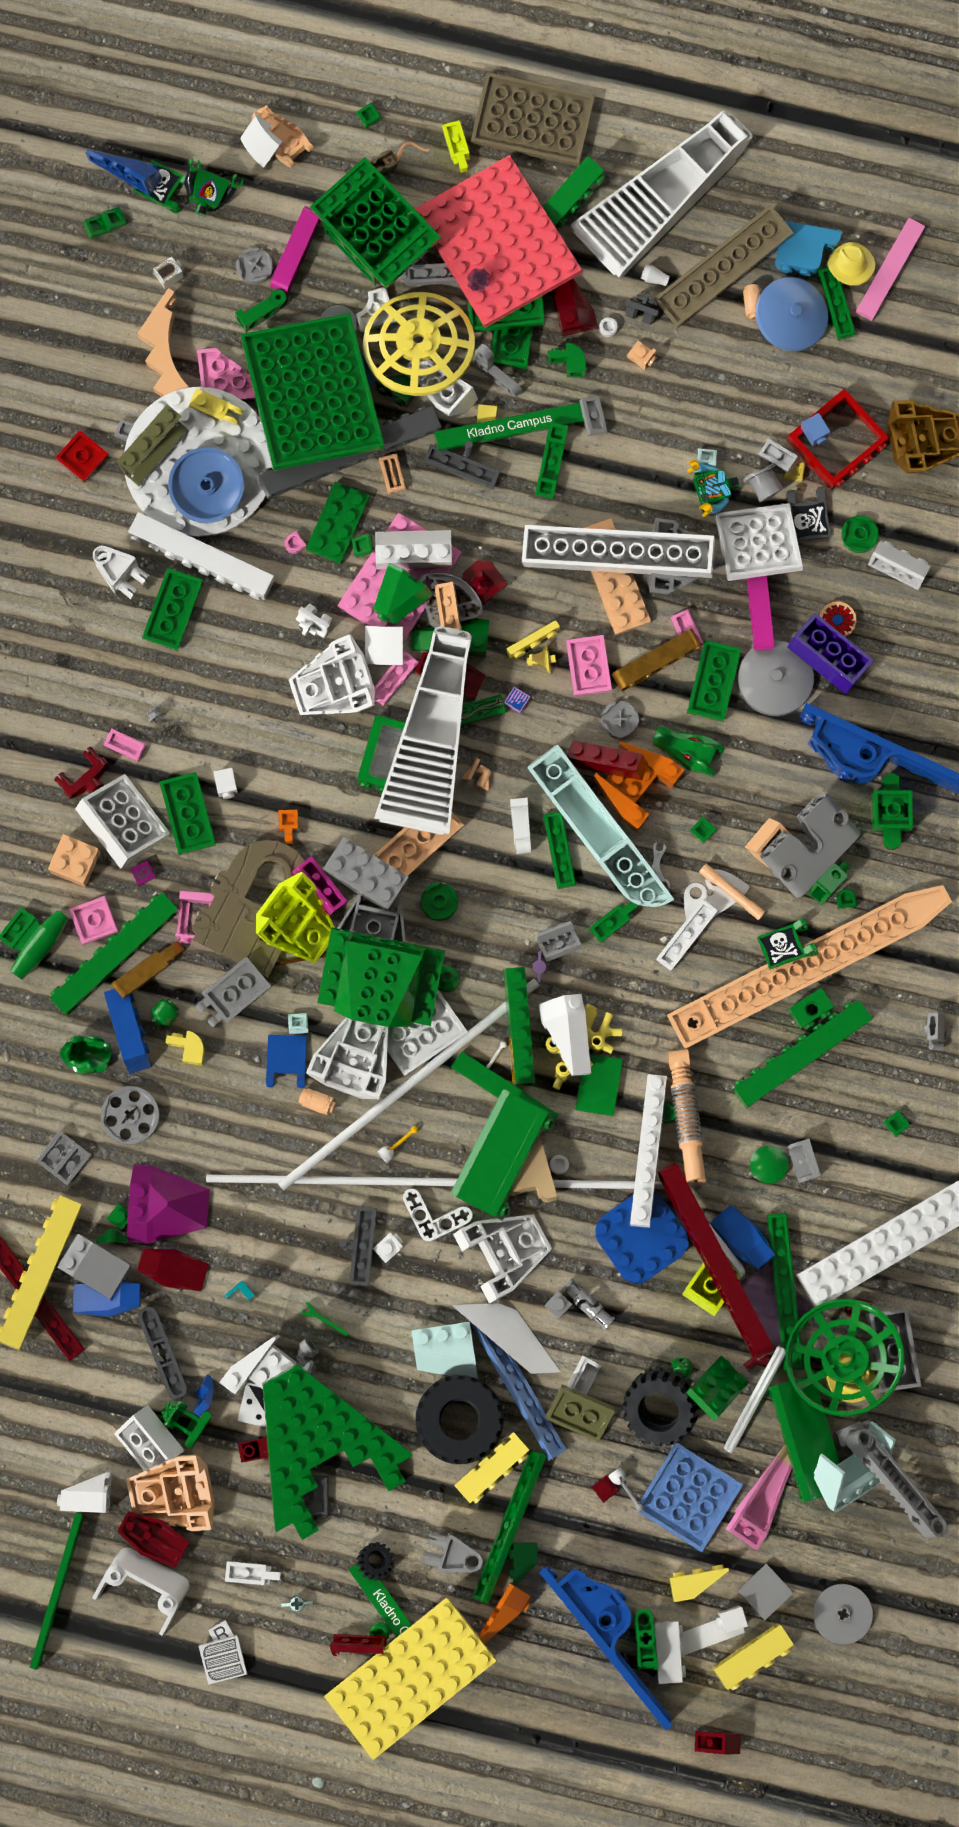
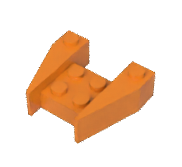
(625, 792)

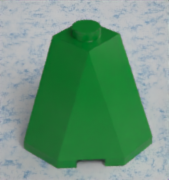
(399, 595)

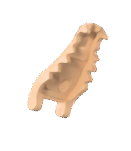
(291, 136)

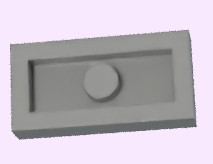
(593, 416)
(779, 456)

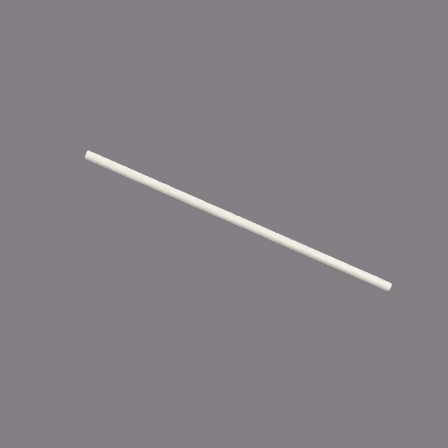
(398, 1092)

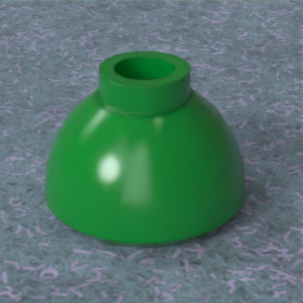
(449, 979)

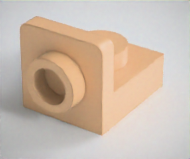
(642, 355)

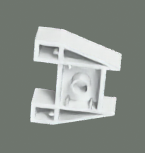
(259, 1366)

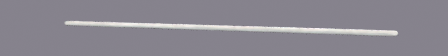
(406, 1181)

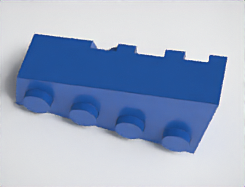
(128, 1031)

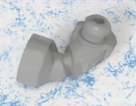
(307, 1349)

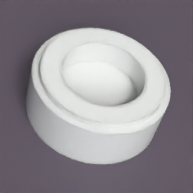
(608, 327)
(559, 1164)

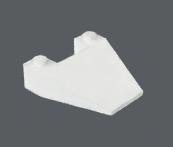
(510, 1247)

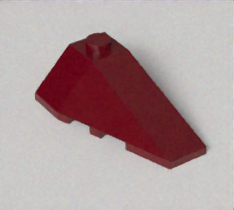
(573, 309)

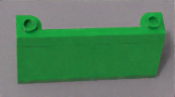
(501, 1154)
(804, 1435)

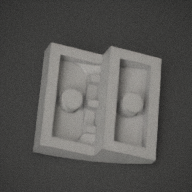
(63, 1157)

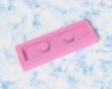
(394, 678)

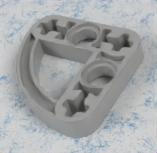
(460, 584)

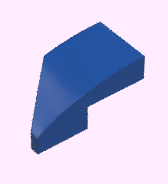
(205, 1393)

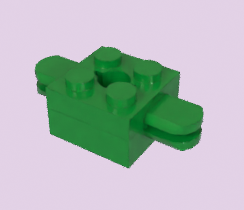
(892, 811)

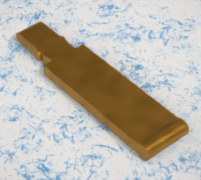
(146, 970)

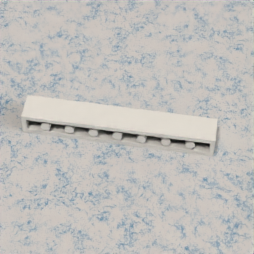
(201, 556)

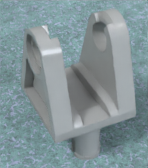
(454, 1557)

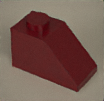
(717, 1742)

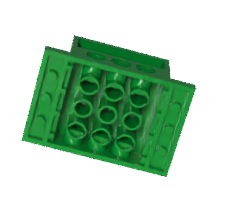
(374, 224)
(380, 979)

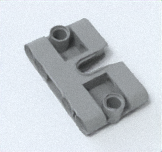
(828, 839)

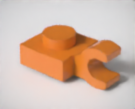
(288, 821)

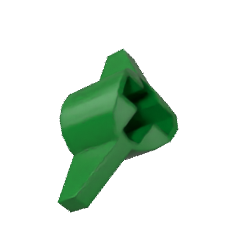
(112, 1236)

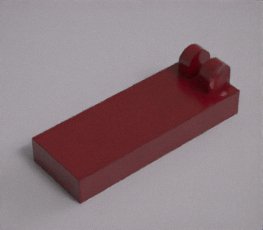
(358, 1644)

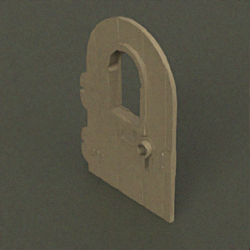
(231, 918)

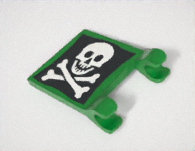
(166, 188)
(784, 945)

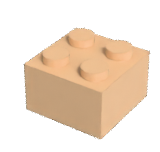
(74, 860)

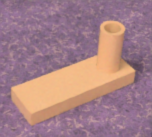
(448, 605)

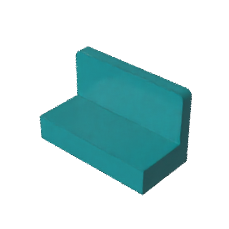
(241, 1286)

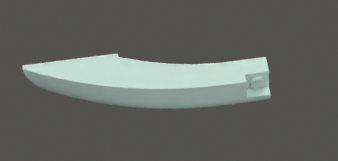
(598, 829)

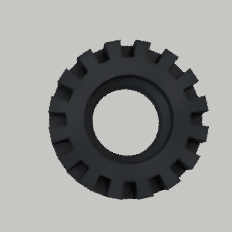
(363, 1561)

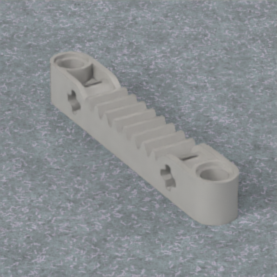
(916, 1505)

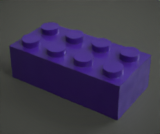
(830, 653)

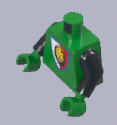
(208, 189)

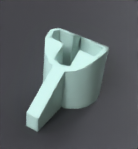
(297, 1603)

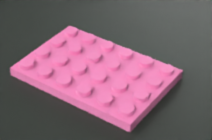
(364, 589)

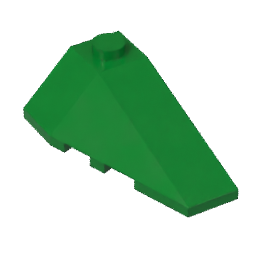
(477, 628)

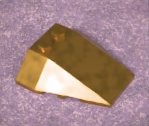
(922, 436)

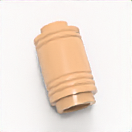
(751, 296)
(317, 1101)

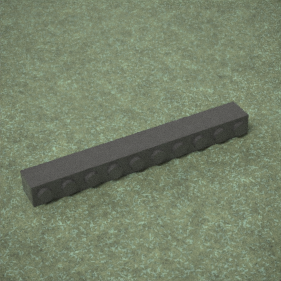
(394, 435)

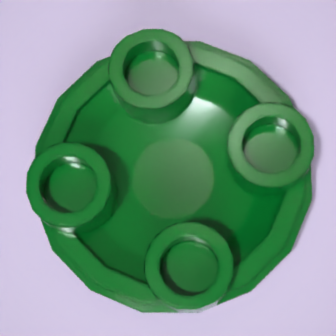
(769, 1164)

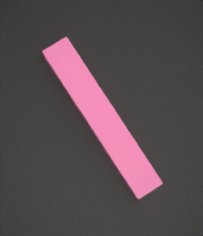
(890, 269)

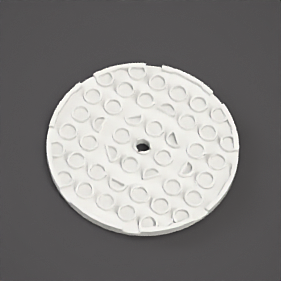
(242, 442)

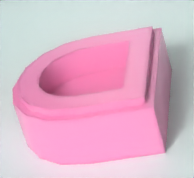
(294, 543)

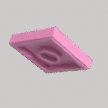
(93, 920)

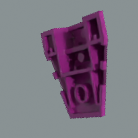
(164, 1205)

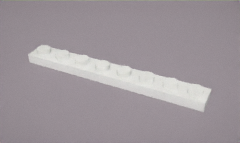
(648, 1151)

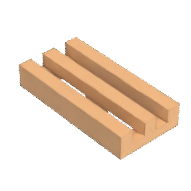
(395, 488)

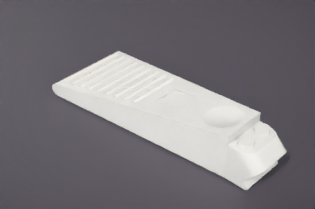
(648, 205)
(425, 761)

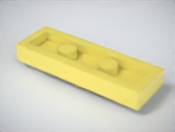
(533, 640)

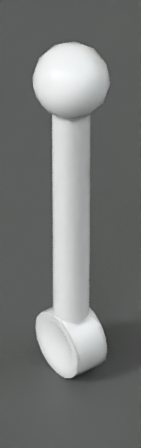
(503, 1044)

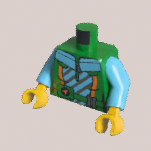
(712, 487)

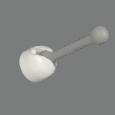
(618, 1477)

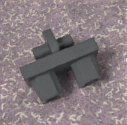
(633, 307)

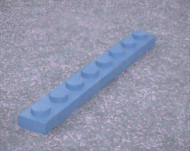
(523, 1396)

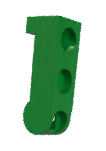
(261, 311)

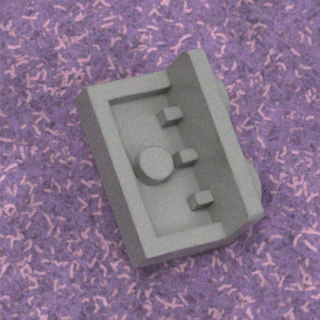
(558, 941)

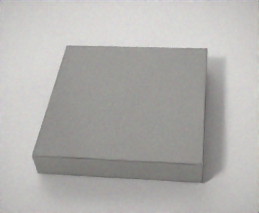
(765, 1591)

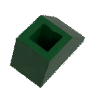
(398, 398)
(524, 1559)

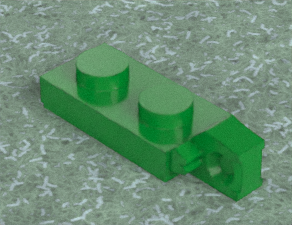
(612, 921)

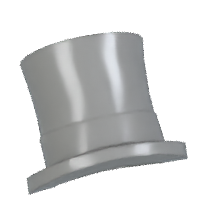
(764, 483)

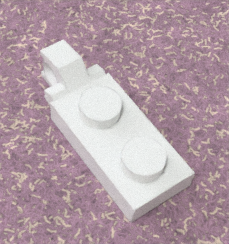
(250, 1573)

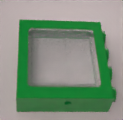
(379, 752)

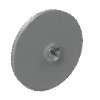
(827, 1618)

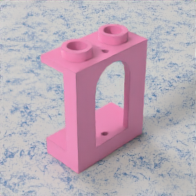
(185, 899)

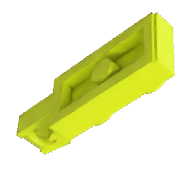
(457, 144)

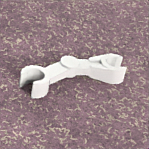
(656, 864)

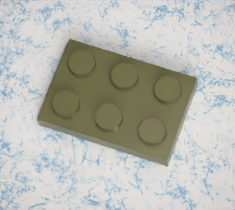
(580, 1413)

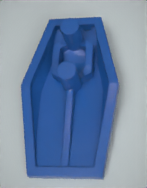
(743, 1237)
(91, 1302)

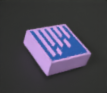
(517, 700)

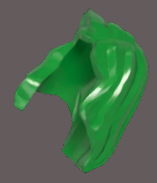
(86, 1054)

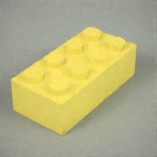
(753, 1656)

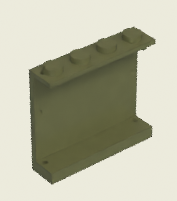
(152, 445)

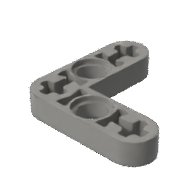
(485, 363)

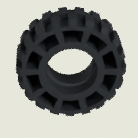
(489, 1425)

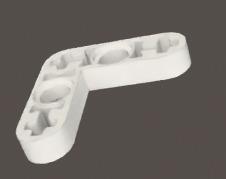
(435, 1224)

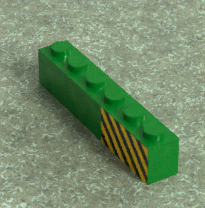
(518, 1025)

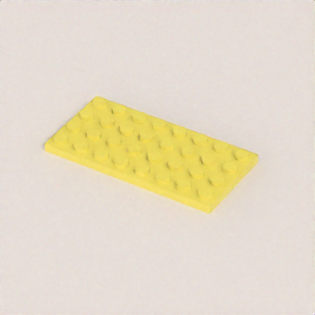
(410, 1678)

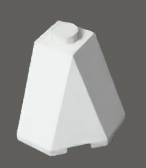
(87, 1496)

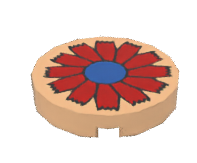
(840, 617)

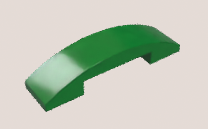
(551, 460)

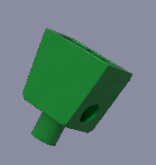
(829, 882)

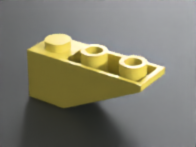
(691, 1585)

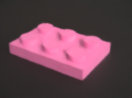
(588, 665)

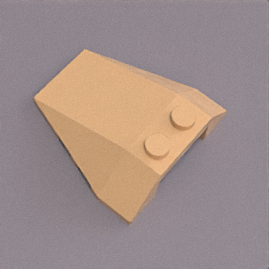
(175, 1493)

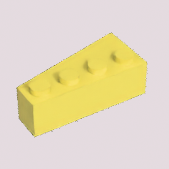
(491, 1468)

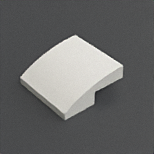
(260, 141)
(384, 645)

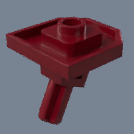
(484, 580)

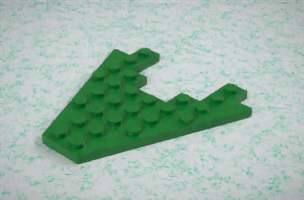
(308, 1427)

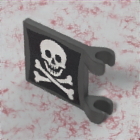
(810, 517)

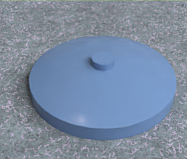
(791, 314)
(206, 485)

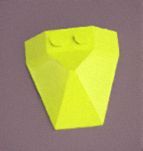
(295, 919)

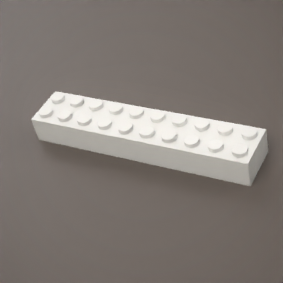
(618, 551)
(882, 1247)

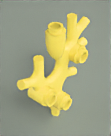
(603, 1032)

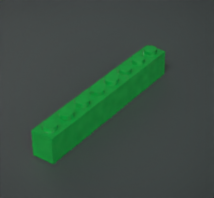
(113, 954)
(802, 1054)

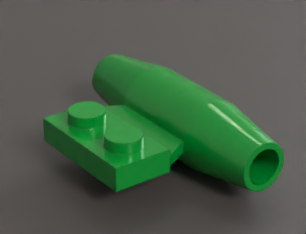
(31, 939)

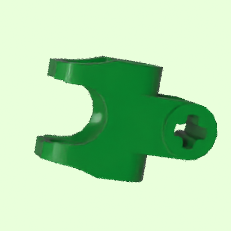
(648, 1650)

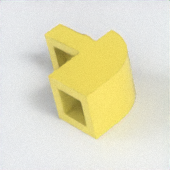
(192, 1045)

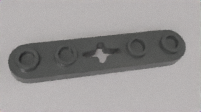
(156, 1334)

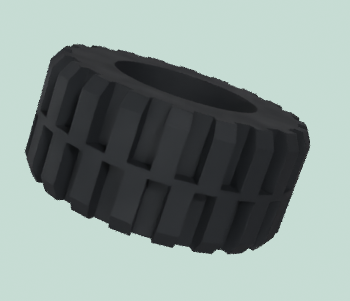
(647, 1425)

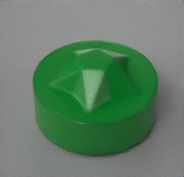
(380, 1629)

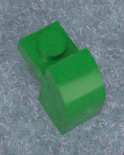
(572, 356)

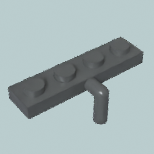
(462, 465)
(361, 1246)

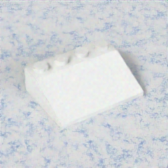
(122, 820)

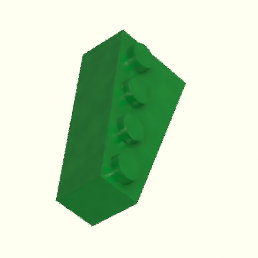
(574, 192)

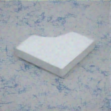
(376, 300)

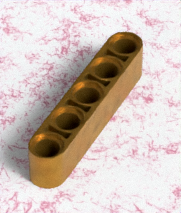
(657, 660)

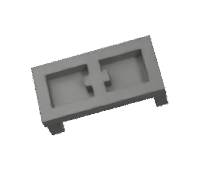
(804, 1161)

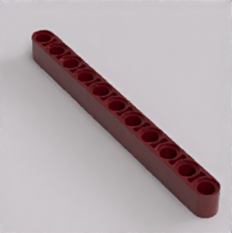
(715, 1261)

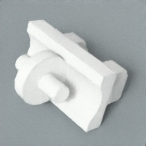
(312, 623)

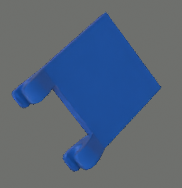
(286, 1056)

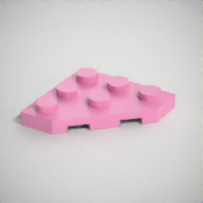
(224, 374)

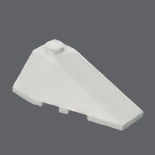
(451, 401)
(567, 1025)

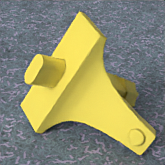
(542, 658)

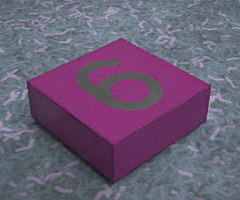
(142, 873)

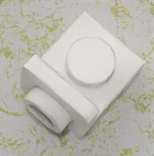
(388, 1247)

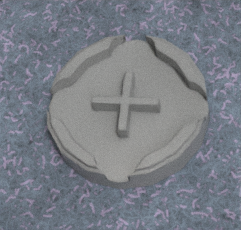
(254, 266)
(620, 719)

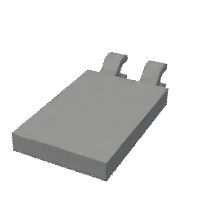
(233, 991)

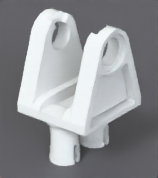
(118, 569)

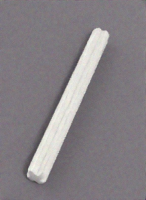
(755, 1399)

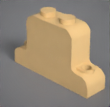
(536, 1176)

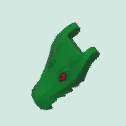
(690, 750)

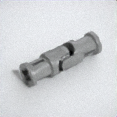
(591, 1307)

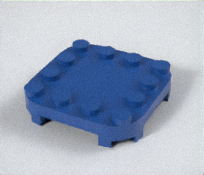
(641, 1251)

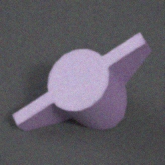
(539, 966)

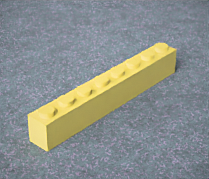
(39, 1273)

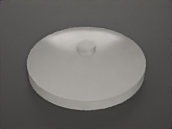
(775, 680)

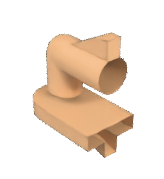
(483, 781)

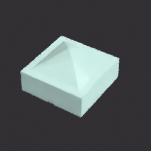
(707, 457)
(298, 1023)

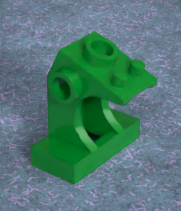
(173, 1411)

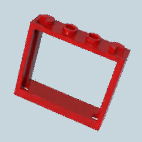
(853, 467)

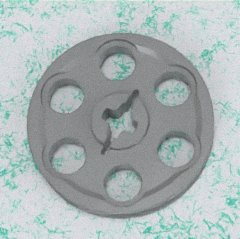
(120, 1113)

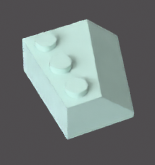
(445, 1350)

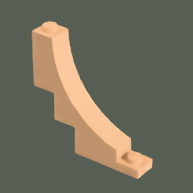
(157, 333)

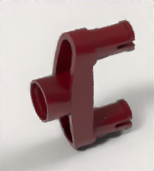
(87, 782)

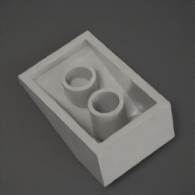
(94, 1266)

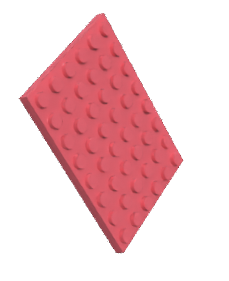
(499, 227)

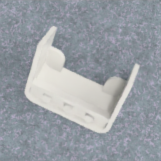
(152, 1574)

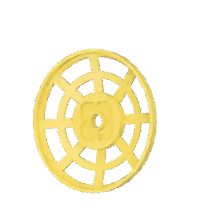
(419, 351)

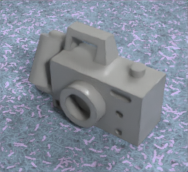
(936, 1031)
(843, 1433)

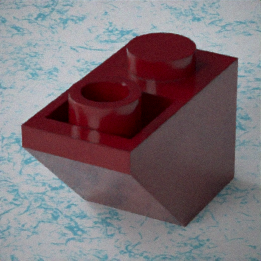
(253, 1450)

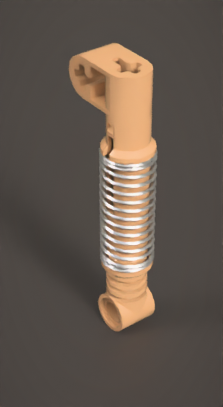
(686, 1117)

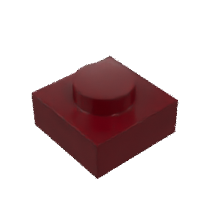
(605, 1489)

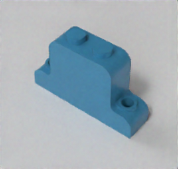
(804, 249)

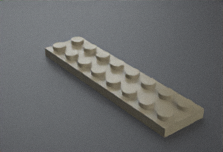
(723, 266)

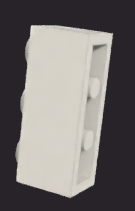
(669, 1652)

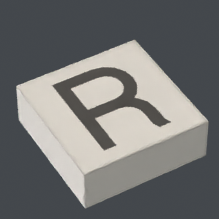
(221, 1631)

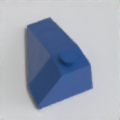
(133, 172)

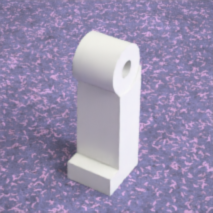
(520, 825)

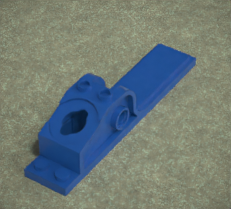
(851, 742)
(588, 1609)

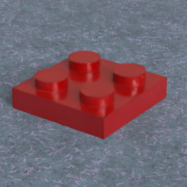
(82, 456)

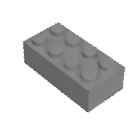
(366, 874)
(910, 1375)

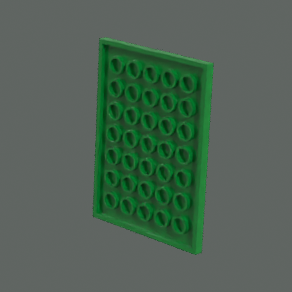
(312, 391)

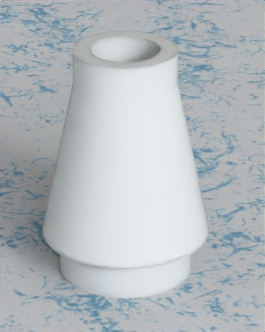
(653, 275)

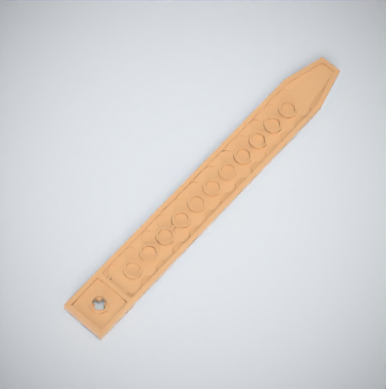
(835, 951)

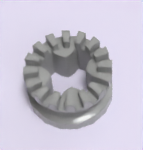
(155, 714)

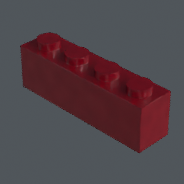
(607, 760)

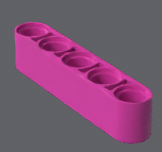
(295, 250)
(760, 613)

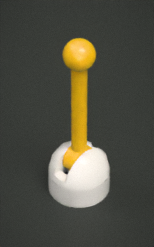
(387, 1152)

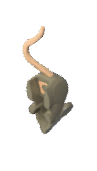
(388, 161)

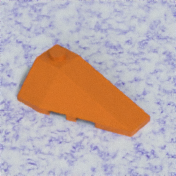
(508, 1607)

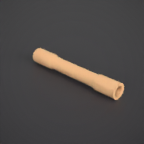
(715, 878)

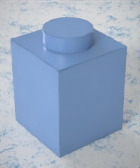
(815, 430)

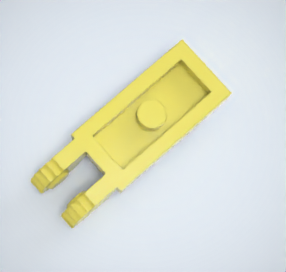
(214, 406)

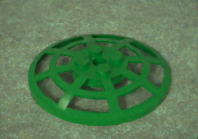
(842, 1346)

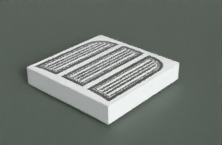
(222, 1659)

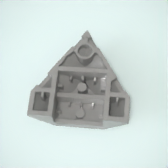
(668, 583)

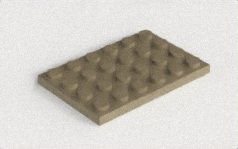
(532, 119)

